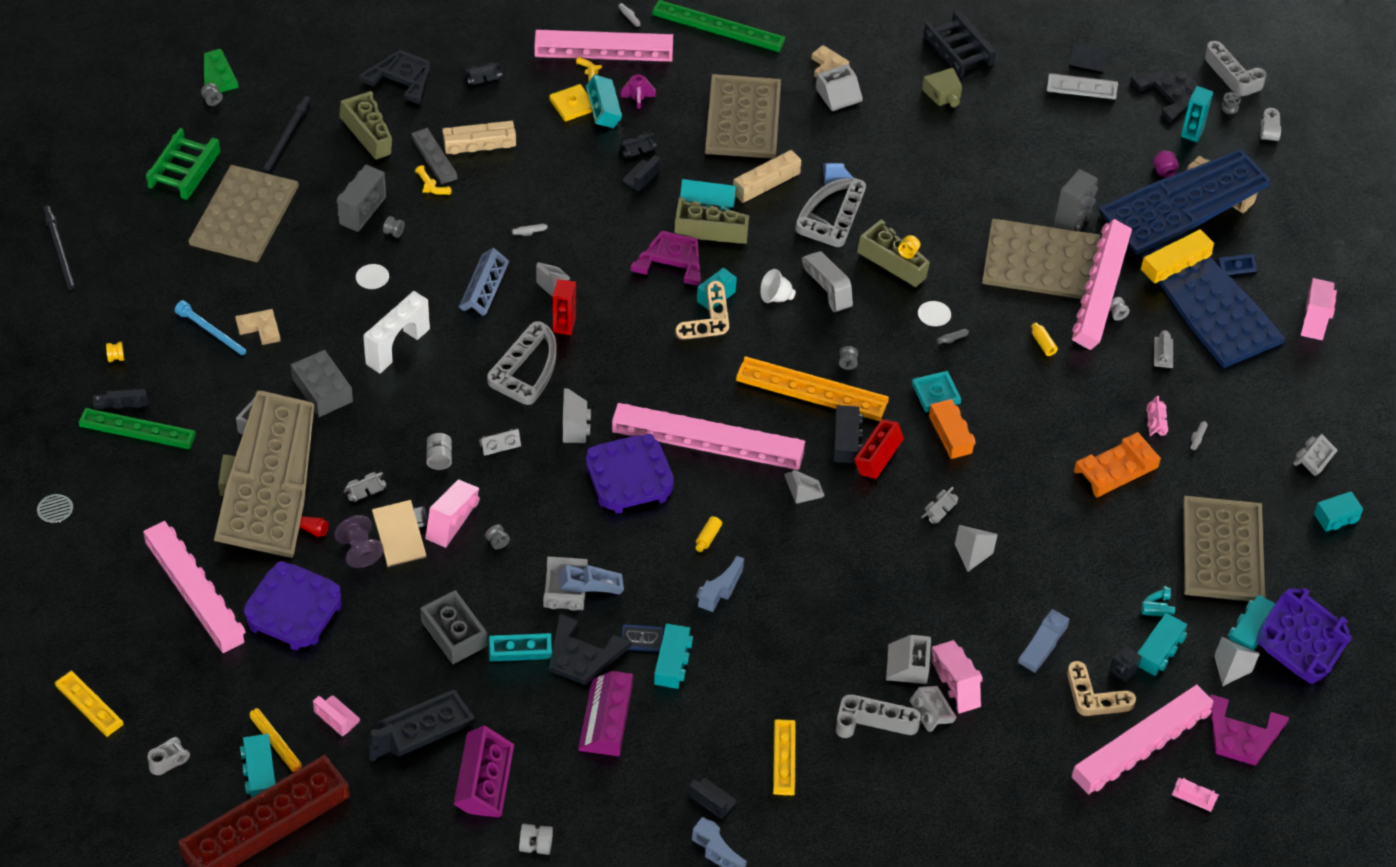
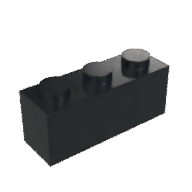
(847, 433)

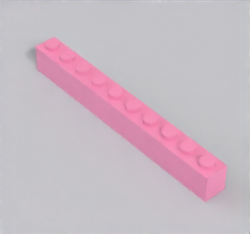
(709, 436)

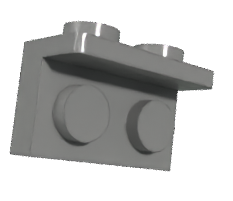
(1315, 454)
(932, 707)

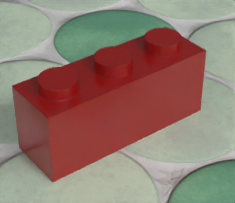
(564, 307)
(879, 448)

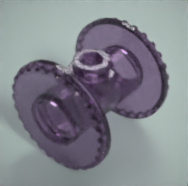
(362, 551)

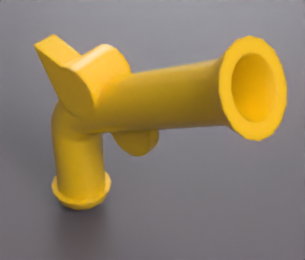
(592, 69)
(429, 185)

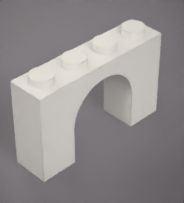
(411, 315)

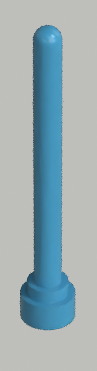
(184, 310)

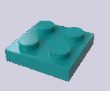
(935, 389)

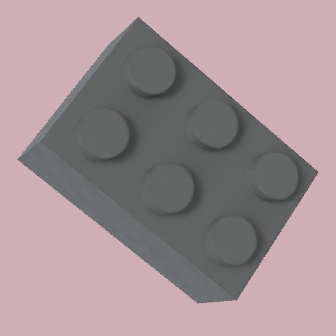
(361, 198)
(1076, 201)
(321, 383)
(454, 627)

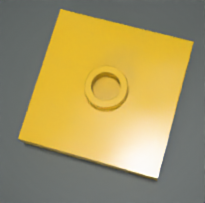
(571, 102)

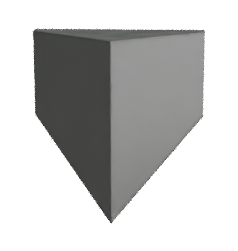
(547, 276)
(803, 487)
(974, 545)
(1234, 660)

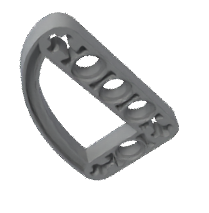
(832, 231)
(505, 376)

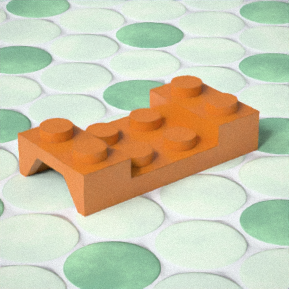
(1118, 464)

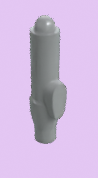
(629, 14)
(528, 230)
(1197, 436)

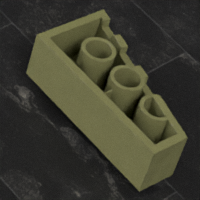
(366, 123)
(710, 223)
(881, 247)

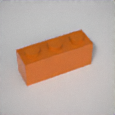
(951, 428)

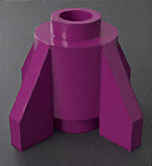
(638, 87)

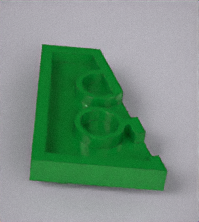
(218, 71)

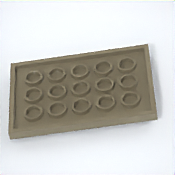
(743, 116)
(243, 213)
(1039, 258)
(1223, 548)

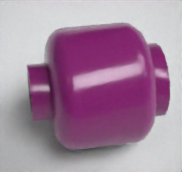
(1166, 163)

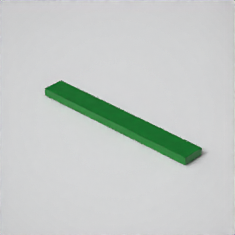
(718, 25)

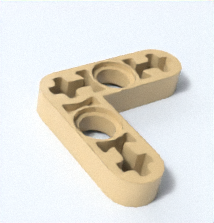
(714, 317)
(1094, 700)

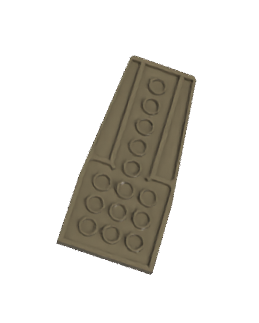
(268, 477)

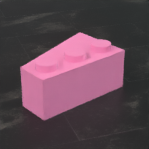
(1319, 308)
(450, 512)
(959, 674)

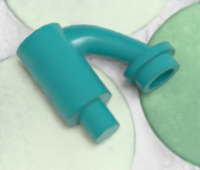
(1153, 608)

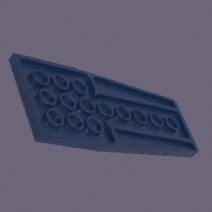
(1185, 199)
(1219, 311)

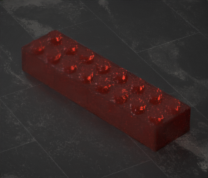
(266, 817)

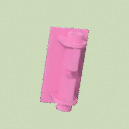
(1156, 417)
(1195, 794)

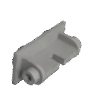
(1163, 350)
(500, 441)
(371, 482)
(935, 510)

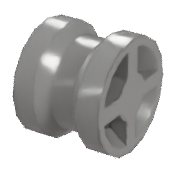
(1118, 309)

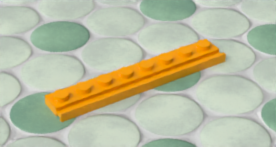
(811, 388)

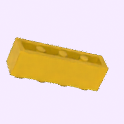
(1177, 256)

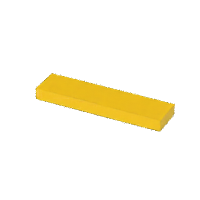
(89, 703)
(784, 757)

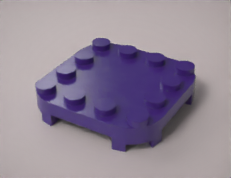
(629, 472)
(292, 605)
(1303, 635)

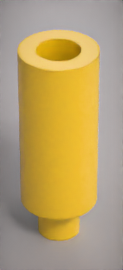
(1044, 339)
(708, 533)

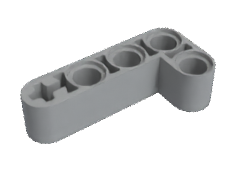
(1234, 75)
(831, 279)
(904, 719)

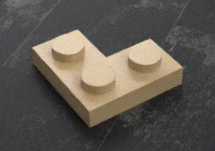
(827, 59)
(261, 321)

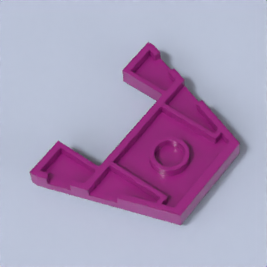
(672, 250)
(1240, 739)

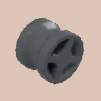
(211, 94)
(1231, 103)
(393, 226)
(848, 357)
(497, 537)

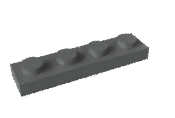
(434, 156)

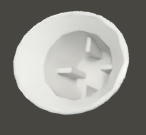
(776, 287)

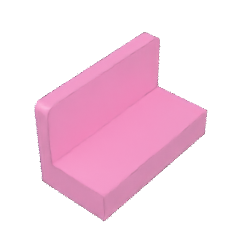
(335, 714)

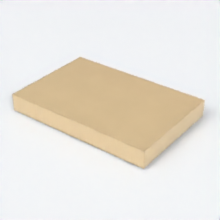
(399, 533)

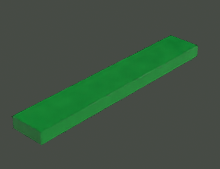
(137, 428)

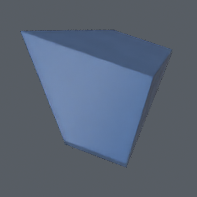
(834, 171)

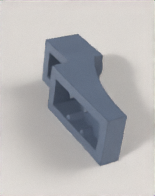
(590, 579)
(721, 586)
(1044, 640)
(708, 835)

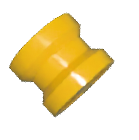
(909, 247)
(115, 352)

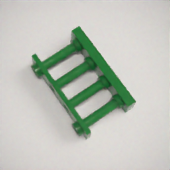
(194, 174)

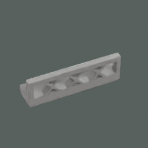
(1082, 86)

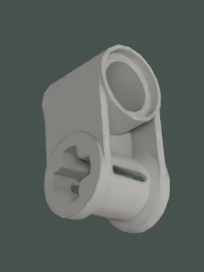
(1270, 125)
(169, 754)

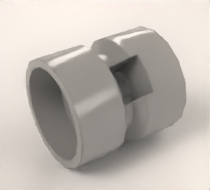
(439, 451)
(543, 839)

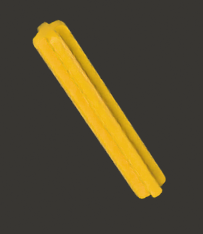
(275, 740)

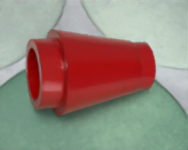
(314, 525)

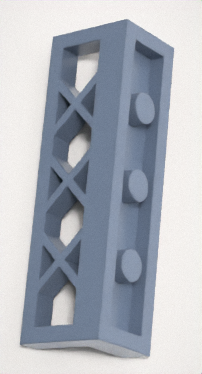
(482, 277)

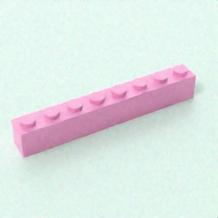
(603, 45)
(1101, 284)
(194, 587)
(1142, 739)

